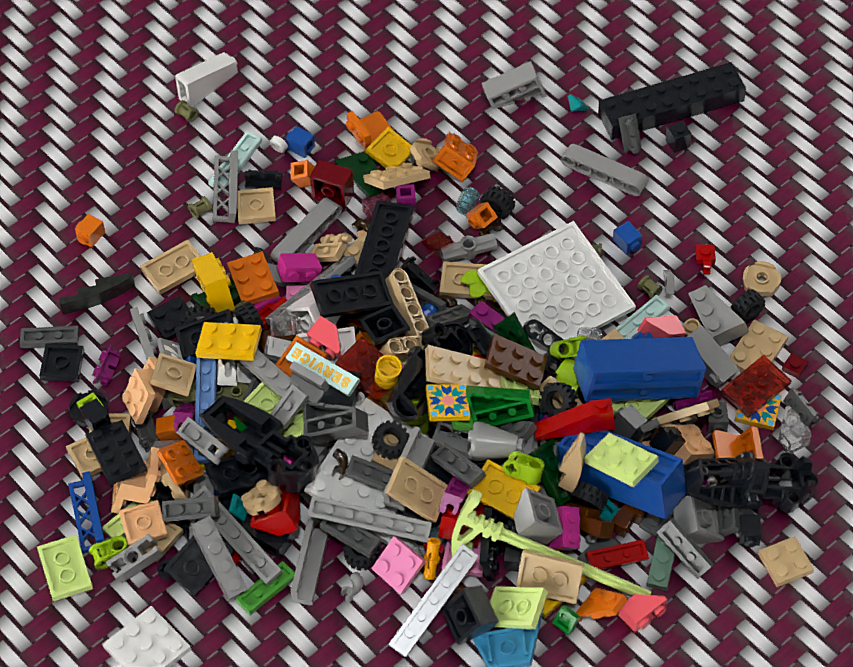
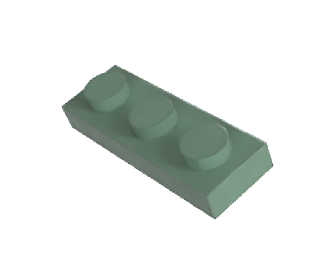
(660, 566)

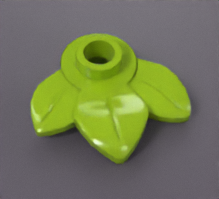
(477, 286)

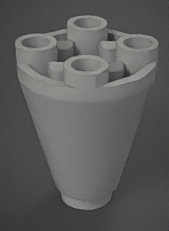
(492, 442)

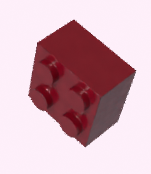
(332, 182)

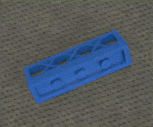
(92, 510)

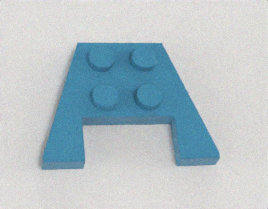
(508, 646)

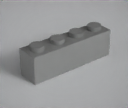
(218, 557)

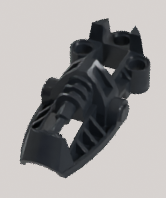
(413, 374)
(263, 442)
(752, 481)

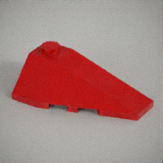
(585, 418)
(282, 518)

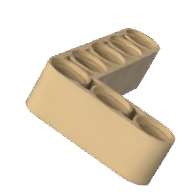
(409, 307)

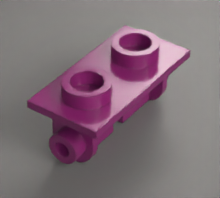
(108, 359)
(703, 396)

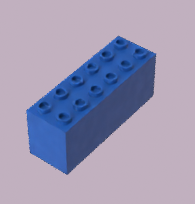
(639, 369)
(656, 492)

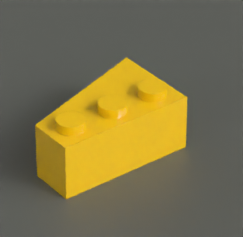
(213, 281)

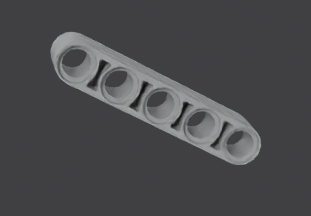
(604, 170)
(309, 229)

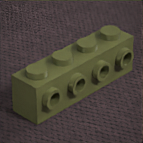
(236, 392)

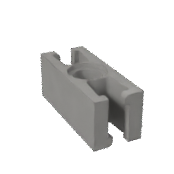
(127, 555)

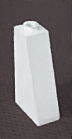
(205, 78)

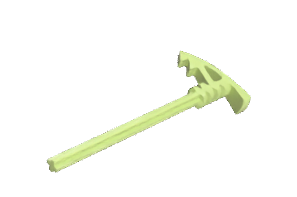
(498, 532)

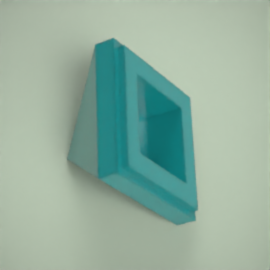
(576, 104)
(237, 508)
(609, 511)

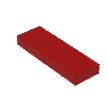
(618, 555)

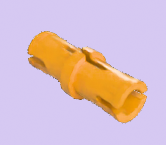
(432, 558)

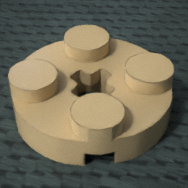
(424, 153)
(766, 270)
(261, 497)

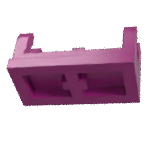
(181, 414)
(454, 494)

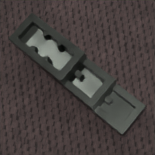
(103, 291)

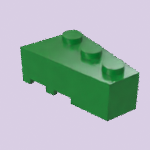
(499, 405)

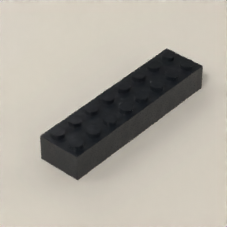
(674, 99)

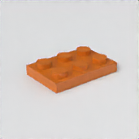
(253, 278)

